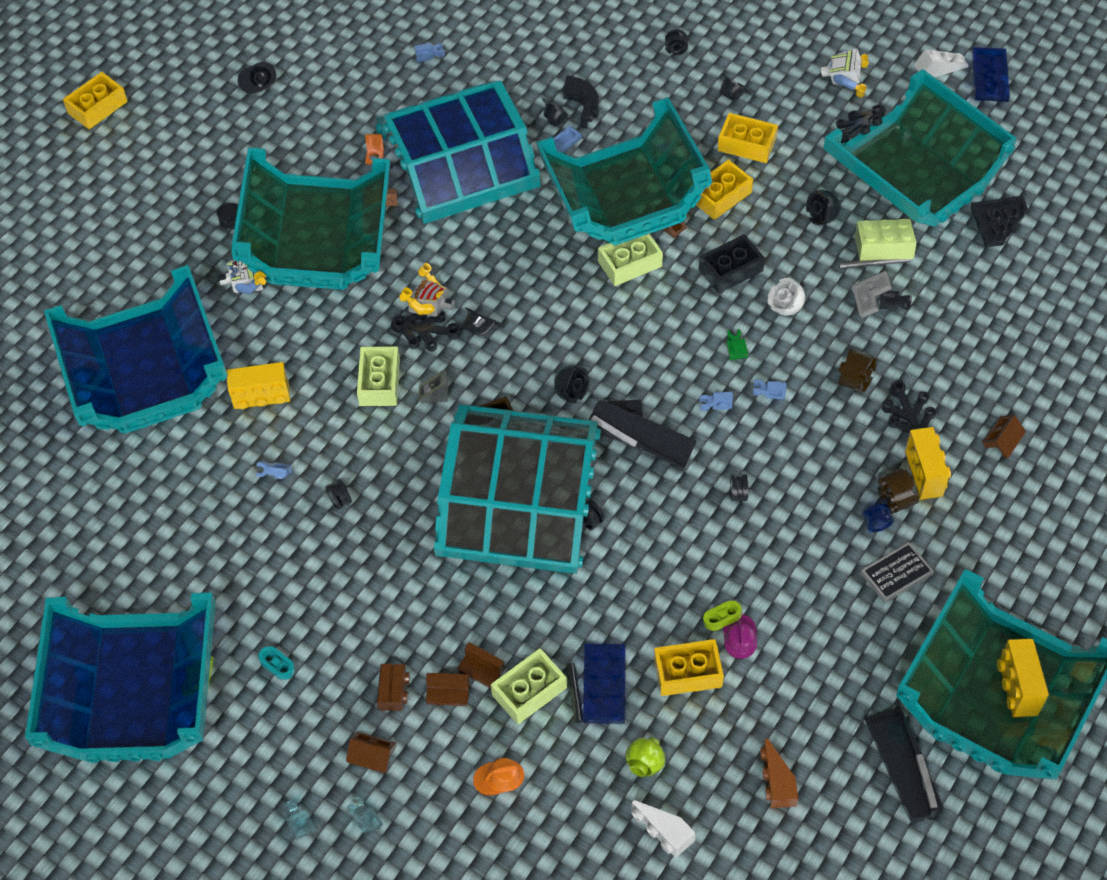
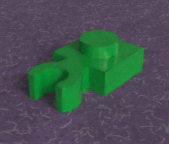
(736, 346)

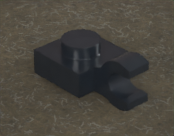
(892, 300)

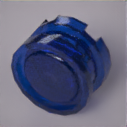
(878, 517)

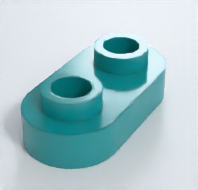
(277, 664)

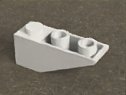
(940, 63)
(668, 828)

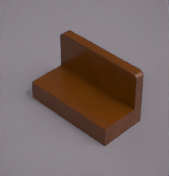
(1005, 435)
(481, 665)
(447, 689)
(370, 752)

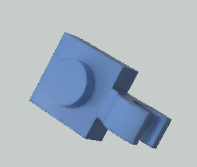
(426, 51)
(772, 390)
(719, 401)
(277, 469)

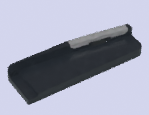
(643, 434)
(904, 764)

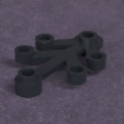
(875, 114)
(403, 324)
(907, 413)

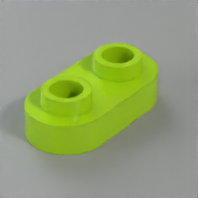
(721, 615)

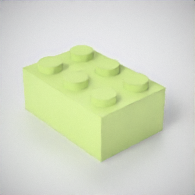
(885, 239)
(630, 259)
(378, 376)
(528, 686)

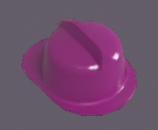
(740, 638)

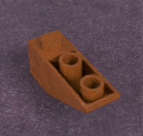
(780, 780)

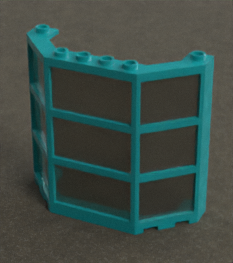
(515, 488)

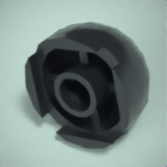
(822, 207)
(571, 383)

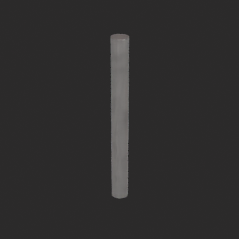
(865, 263)

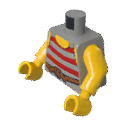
(429, 295)

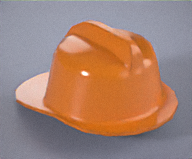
(498, 777)

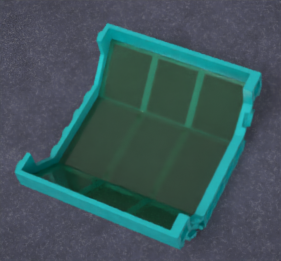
(927, 152)
(631, 184)
(310, 226)
(960, 693)

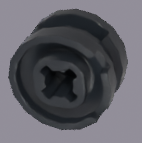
(676, 42)
(227, 215)
(739, 487)
(338, 494)
(595, 515)

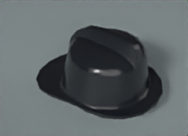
(256, 77)
(733, 89)
(554, 113)
(479, 324)

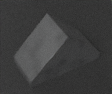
(434, 389)

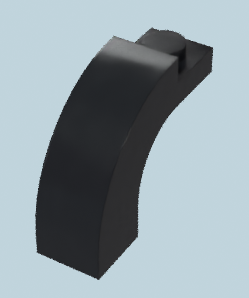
(585, 94)

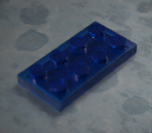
(990, 74)
(604, 683)

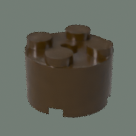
(857, 370)
(897, 490)

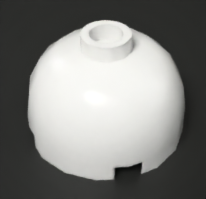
(786, 297)

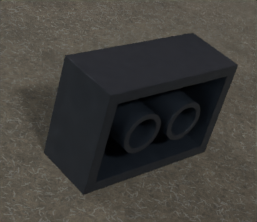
(731, 263)

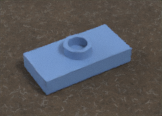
(567, 139)

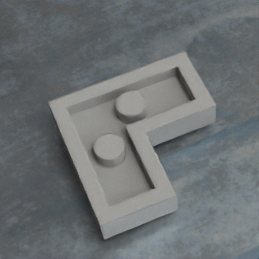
(867, 290)

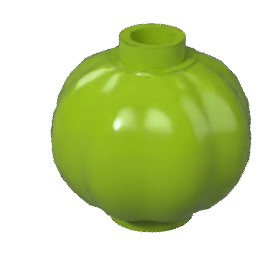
(645, 757)

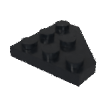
(998, 218)

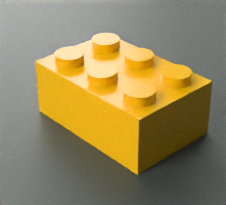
(95, 100)
(747, 137)
(727, 189)
(258, 385)
(927, 463)
(688, 667)
(1022, 678)

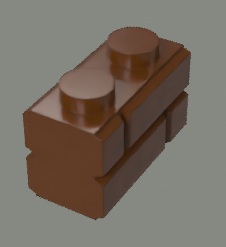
(392, 687)

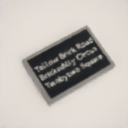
(897, 572)

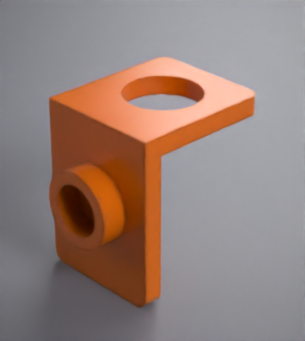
(374, 146)

